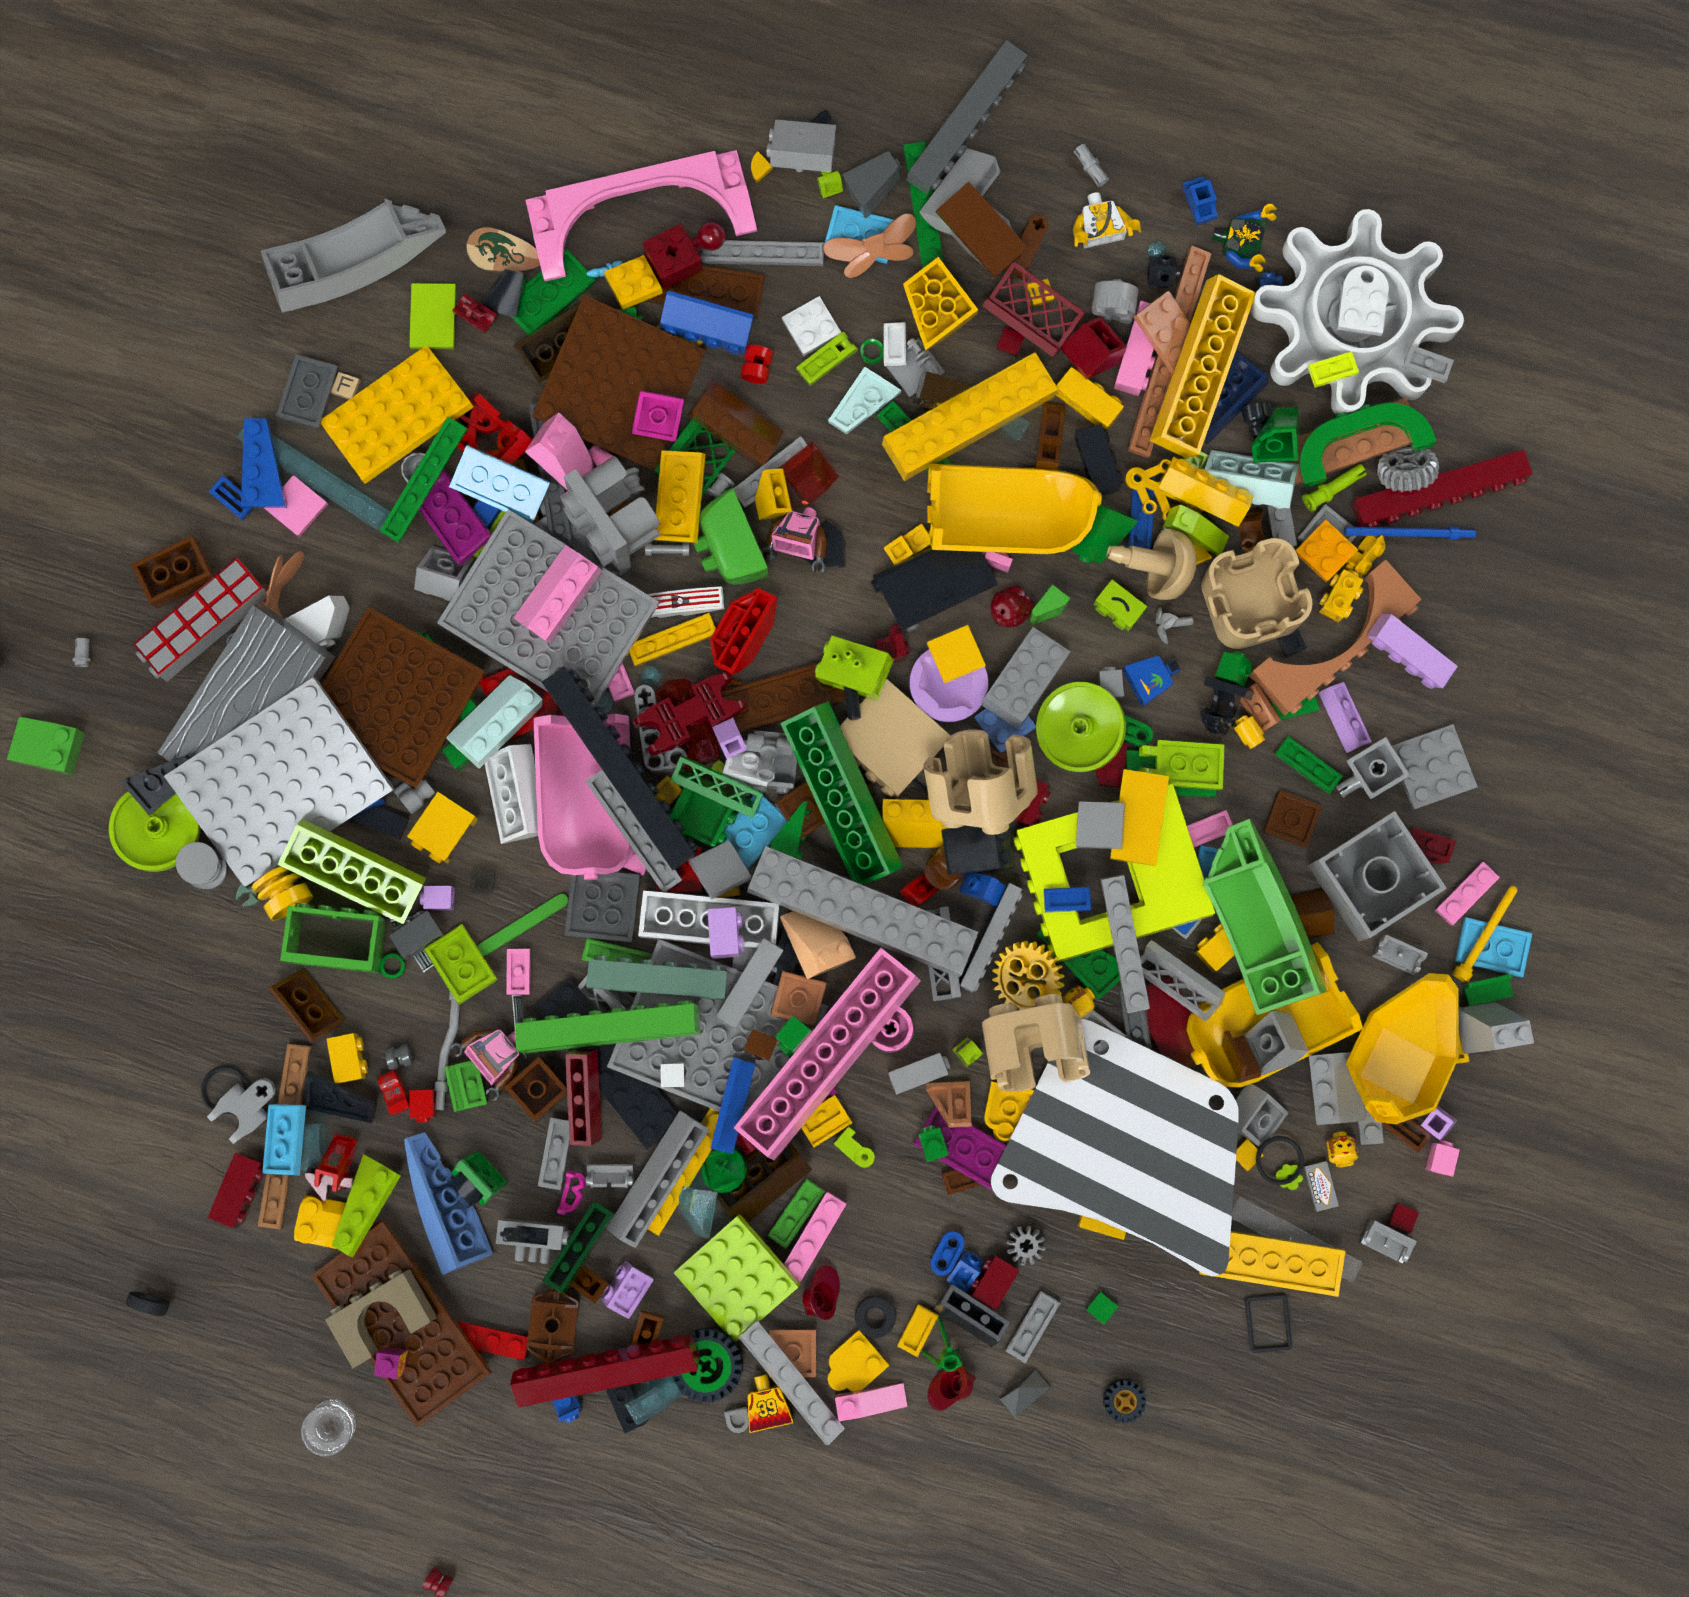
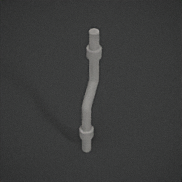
(441, 1085)

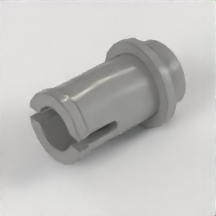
(82, 652)

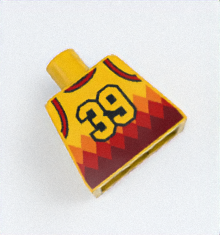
(767, 1406)

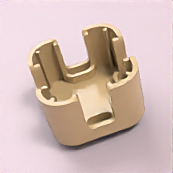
(1255, 594)
(977, 790)
(1014, 1034)

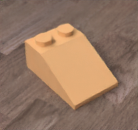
(816, 944)

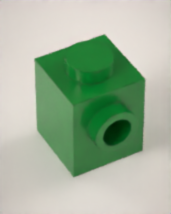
(1234, 668)

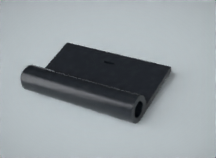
(932, 583)

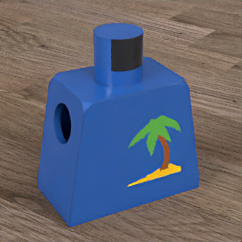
(1150, 678)

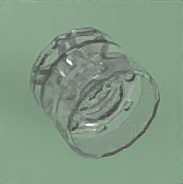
(315, 1429)

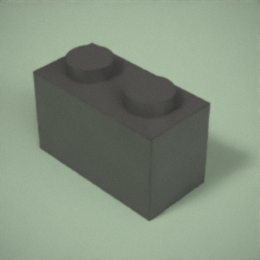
(415, 935)

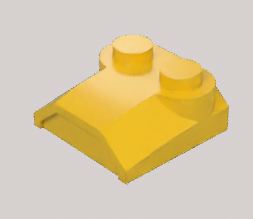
(318, 1220)

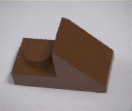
(589, 1284)

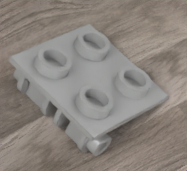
(917, 364)

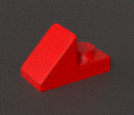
(918, 891)

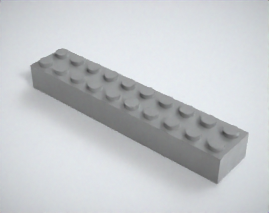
(862, 912)

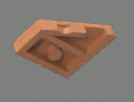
(952, 1102)

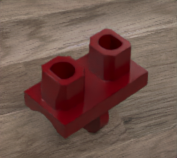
(475, 313)

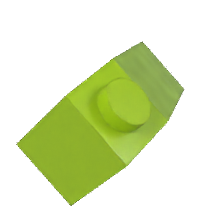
(1197, 528)

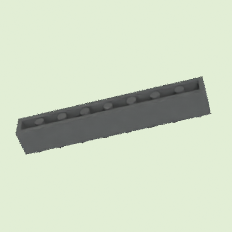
(966, 118)

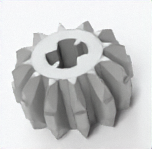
(1021, 1239)

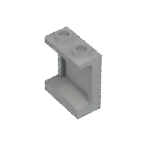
(785, 769)

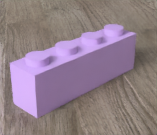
(1412, 651)

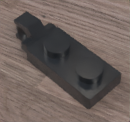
(787, 959)

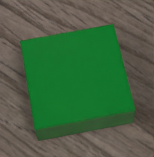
(1101, 1307)

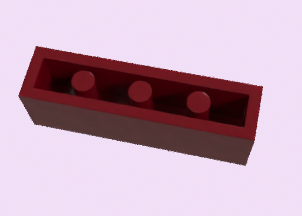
(583, 1097)

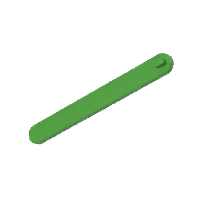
(523, 924)

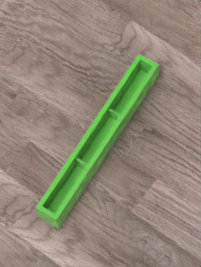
(607, 1028)

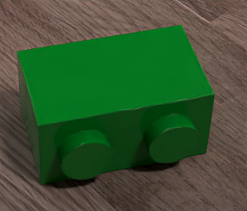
(792, 1036)

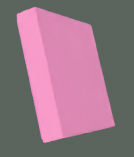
(302, 506)

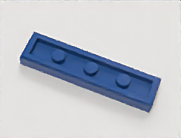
(1142, 532)

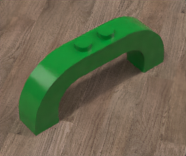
(1365, 419)

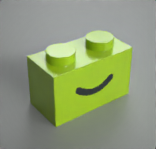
(1119, 606)

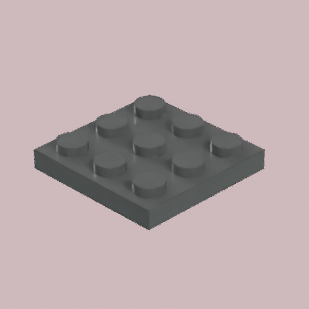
(603, 907)

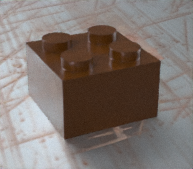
(537, 1089)

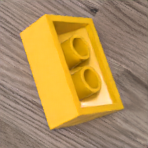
(911, 824)

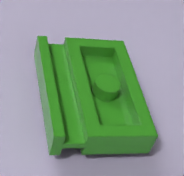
(465, 1086)

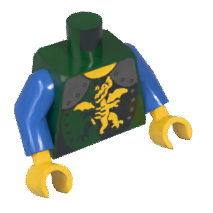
(1244, 238)

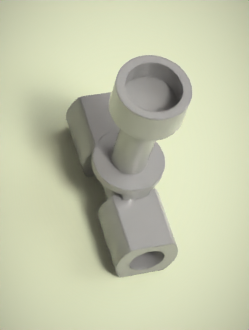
(768, 749)

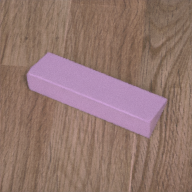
(1345, 717)

